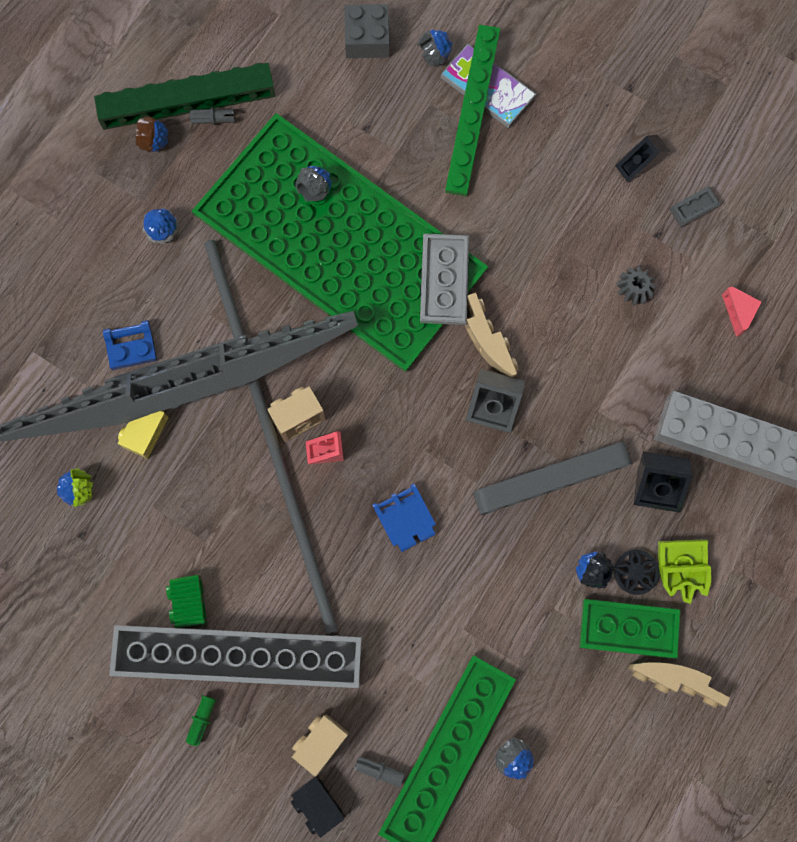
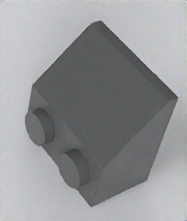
(495, 400)

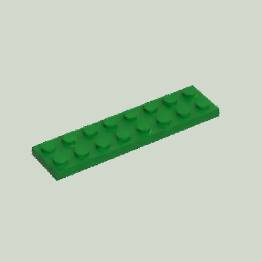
(447, 754)

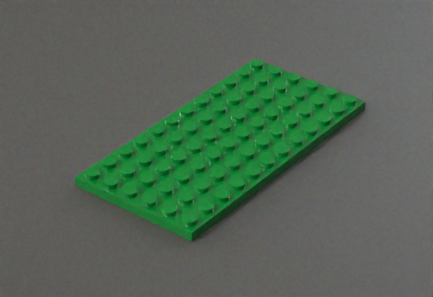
(339, 253)

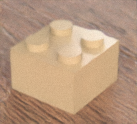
(296, 413)
(320, 744)

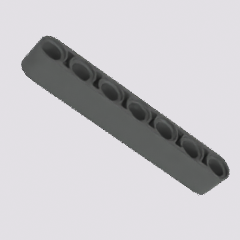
(552, 478)

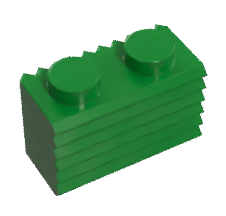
(187, 602)

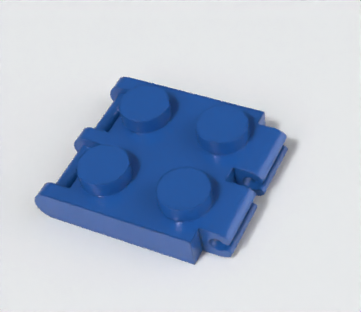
(405, 519)

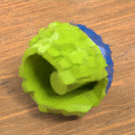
(75, 487)

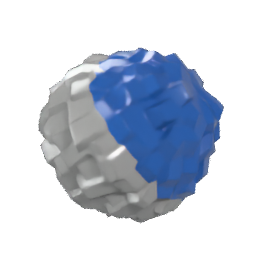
(160, 226)

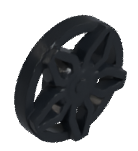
(636, 572)

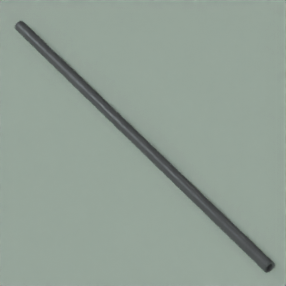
(274, 449)

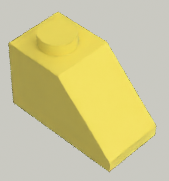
(142, 433)

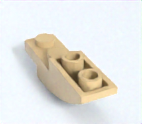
(491, 346)
(671, 676)

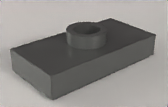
(694, 206)

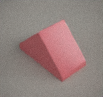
(740, 308)
(325, 449)

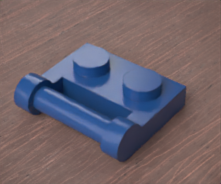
(132, 352)

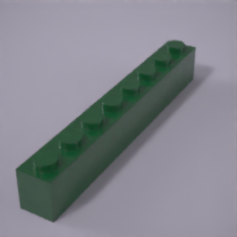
(183, 95)

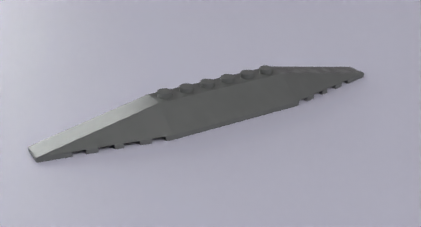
(178, 380)

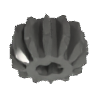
(633, 292)

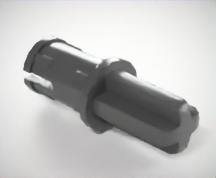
(212, 116)
(379, 771)

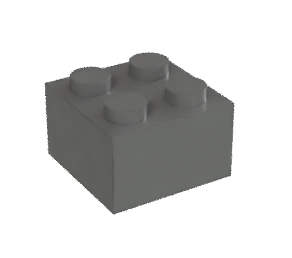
(366, 31)

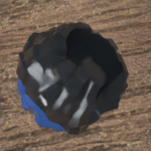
(594, 570)

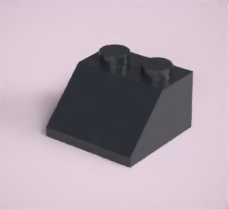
(662, 481)

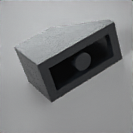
(642, 157)

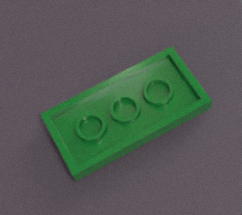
(629, 628)

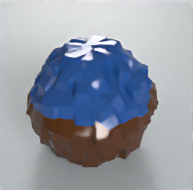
(151, 134)

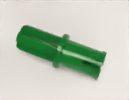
(200, 720)

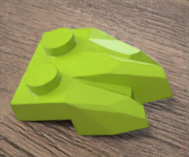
(684, 567)

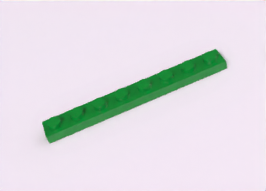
(472, 110)

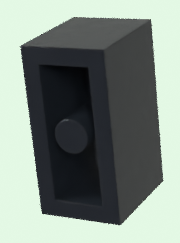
(317, 806)

